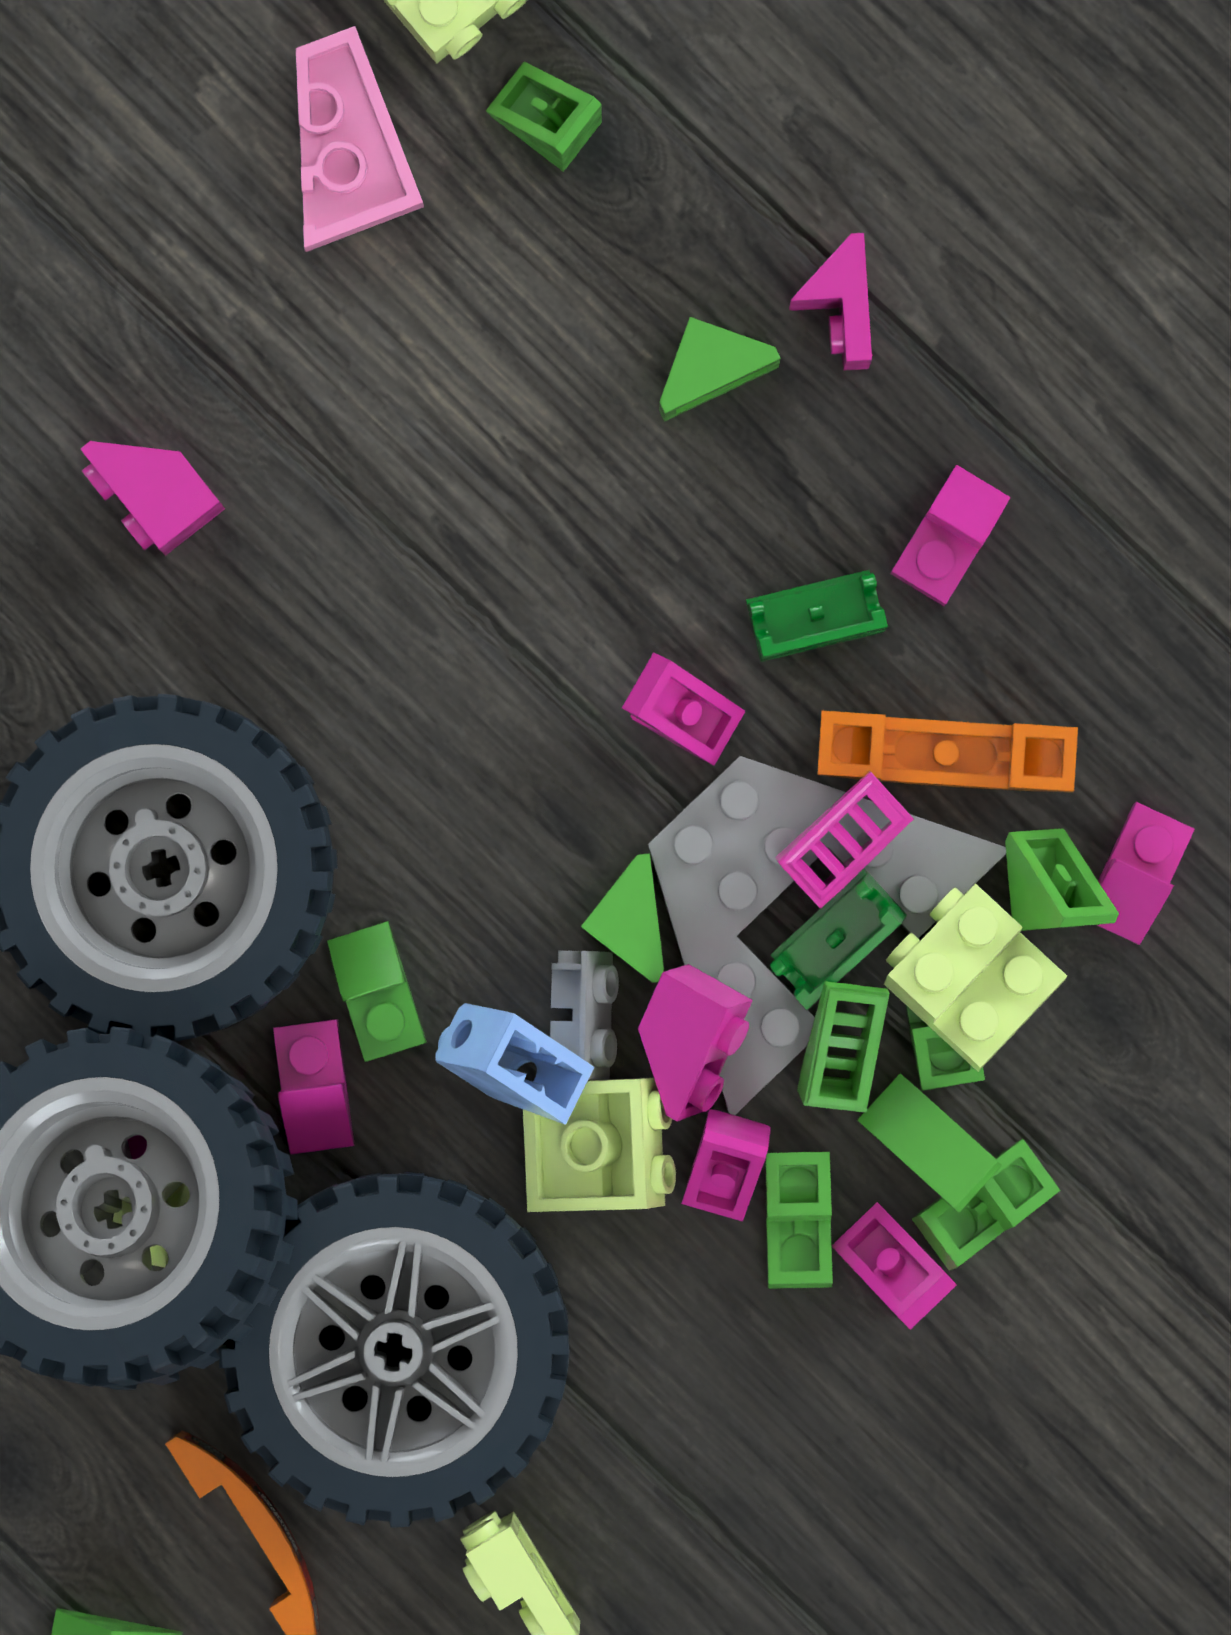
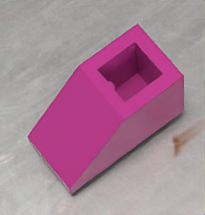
(157, 488)
(688, 1037)

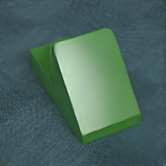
(376, 991)

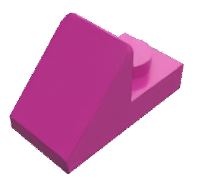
(843, 285)
(950, 535)
(683, 709)
(1141, 869)
(313, 1087)
(727, 1165)
(894, 1265)

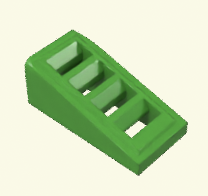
(837, 1092)

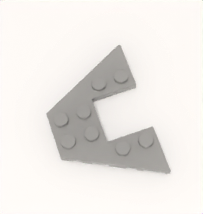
(723, 872)

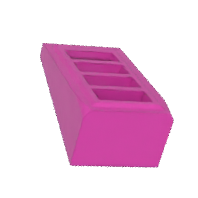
(791, 857)

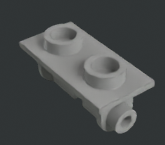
(589, 986)

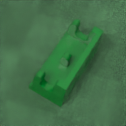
(816, 615)
(837, 937)

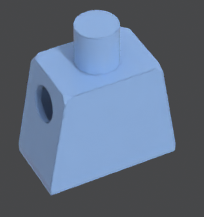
(489, 1047)

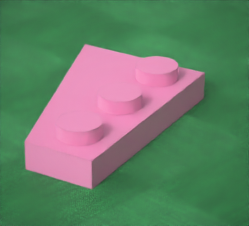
(349, 148)

